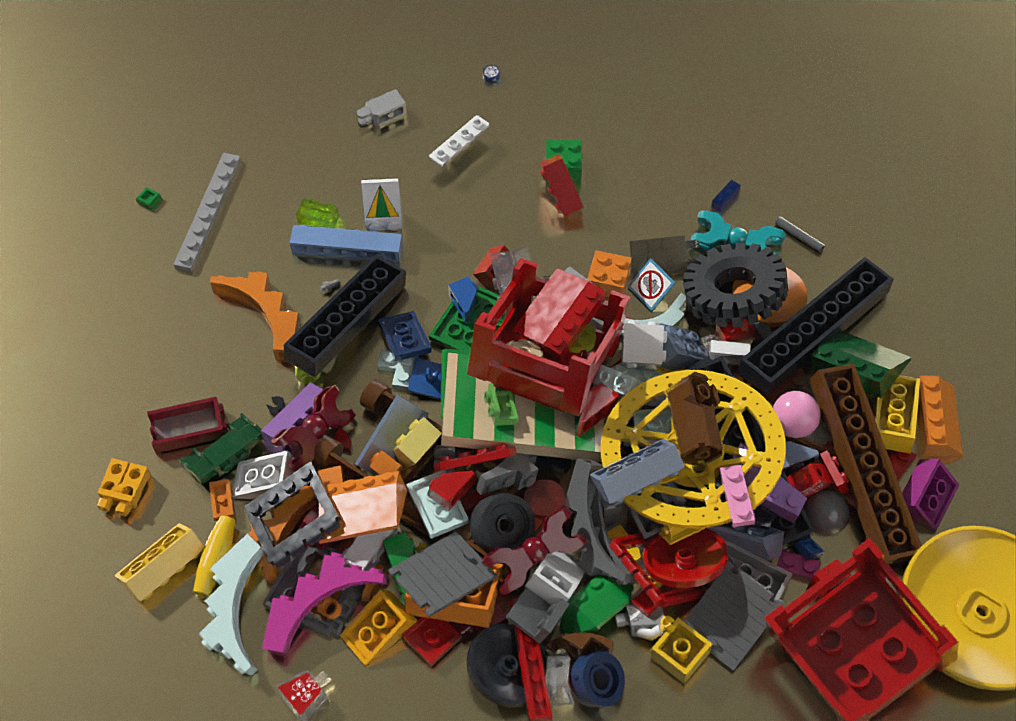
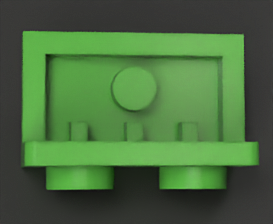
(501, 406)

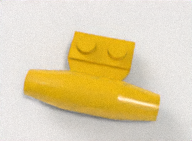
(217, 546)

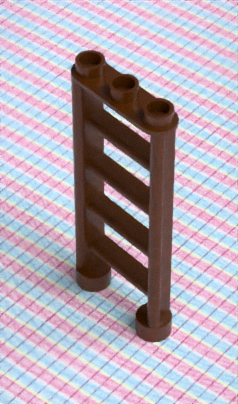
(375, 398)

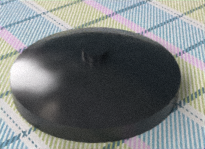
(496, 667)

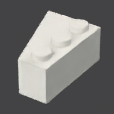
(368, 549)

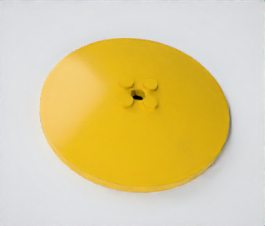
(966, 572)

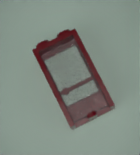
(187, 424)

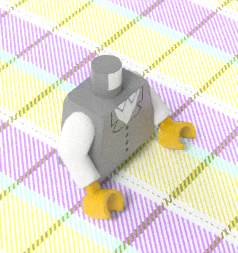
(643, 626)

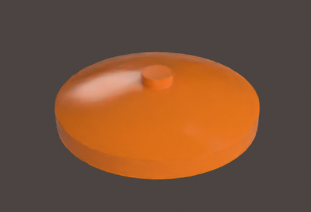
(794, 302)

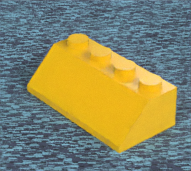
(160, 562)

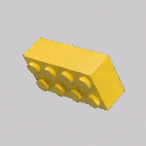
(897, 414)

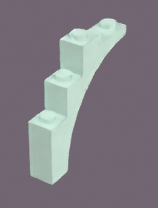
(232, 574)

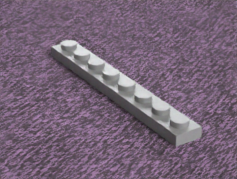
(207, 212)

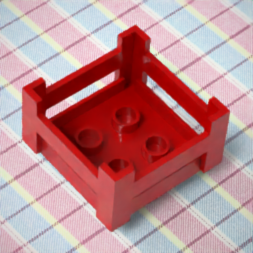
(543, 380)
(861, 637)

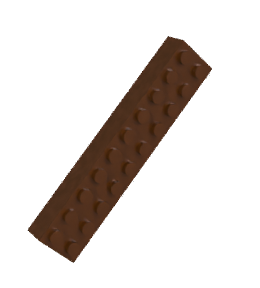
(865, 463)

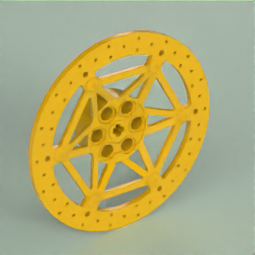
(704, 516)

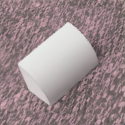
(731, 351)

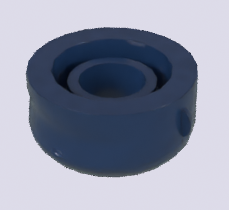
(608, 676)

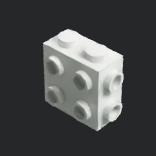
(643, 345)

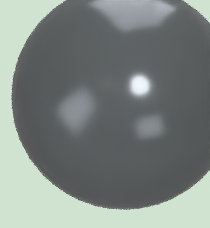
(827, 511)

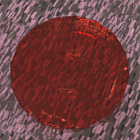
(544, 497)

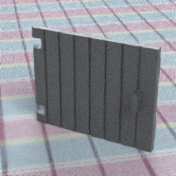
(442, 573)
(732, 615)

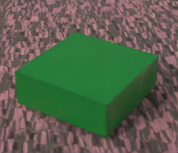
(148, 198)

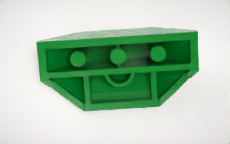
(595, 605)

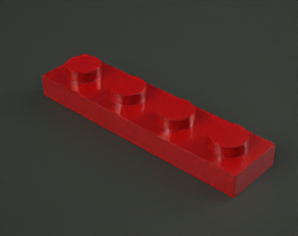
(466, 458)

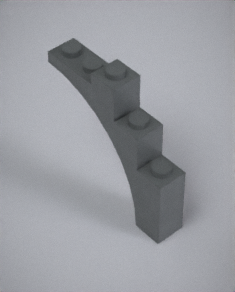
(514, 470)
(586, 502)

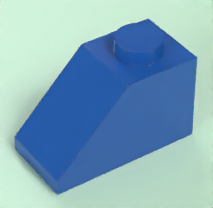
(464, 296)

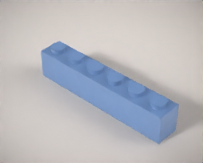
(345, 243)

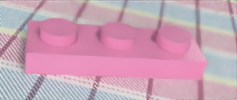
(737, 496)

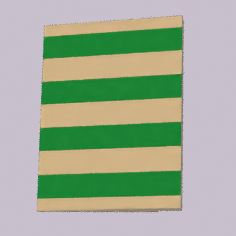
(538, 430)

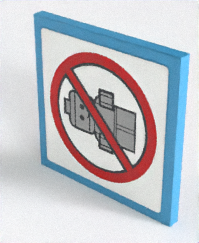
(651, 284)

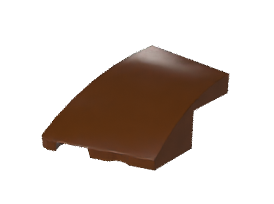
(581, 644)

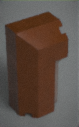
(694, 419)

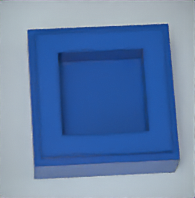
(809, 549)

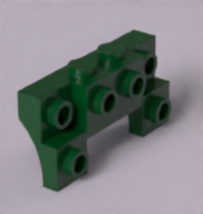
(225, 452)

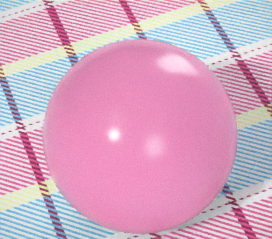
(797, 413)

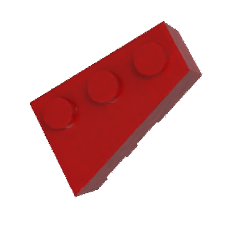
(561, 185)

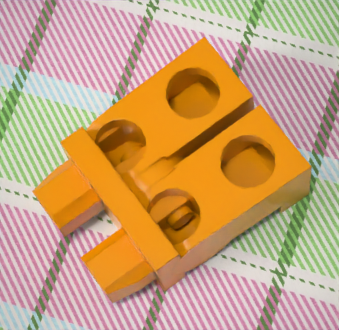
(122, 486)

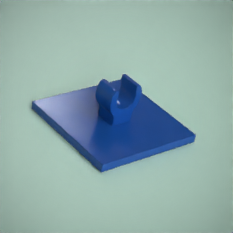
(426, 378)

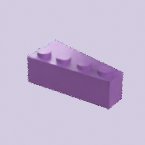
(783, 499)

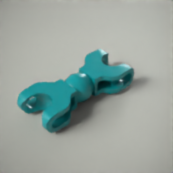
(722, 234)

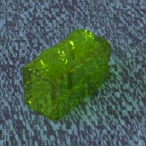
(317, 214)

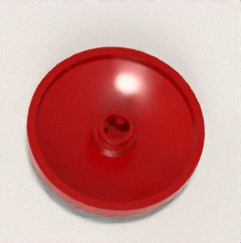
(686, 562)

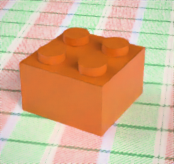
(610, 272)

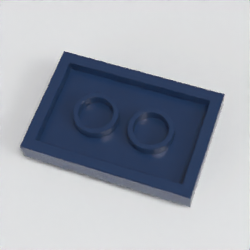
(404, 336)

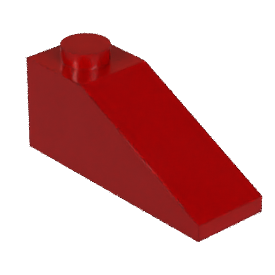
(598, 406)

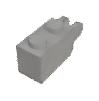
(382, 109)

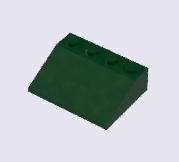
(875, 364)

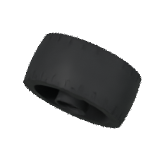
(516, 519)

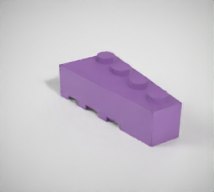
(291, 416)

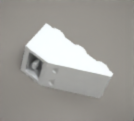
(556, 577)

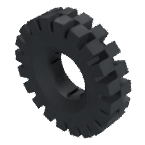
(753, 265)

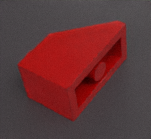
(736, 334)
(451, 487)

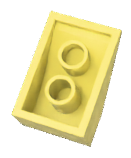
(416, 442)

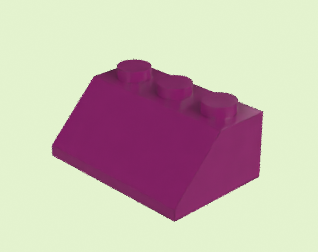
(929, 493)

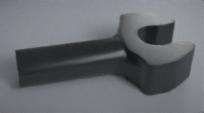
(276, 410)

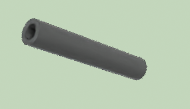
(800, 234)

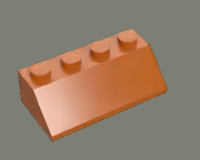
(938, 418)

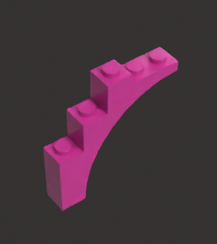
(288, 614)

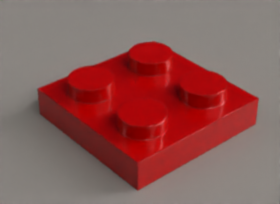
(431, 638)

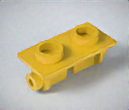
(675, 534)

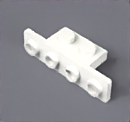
(459, 141)

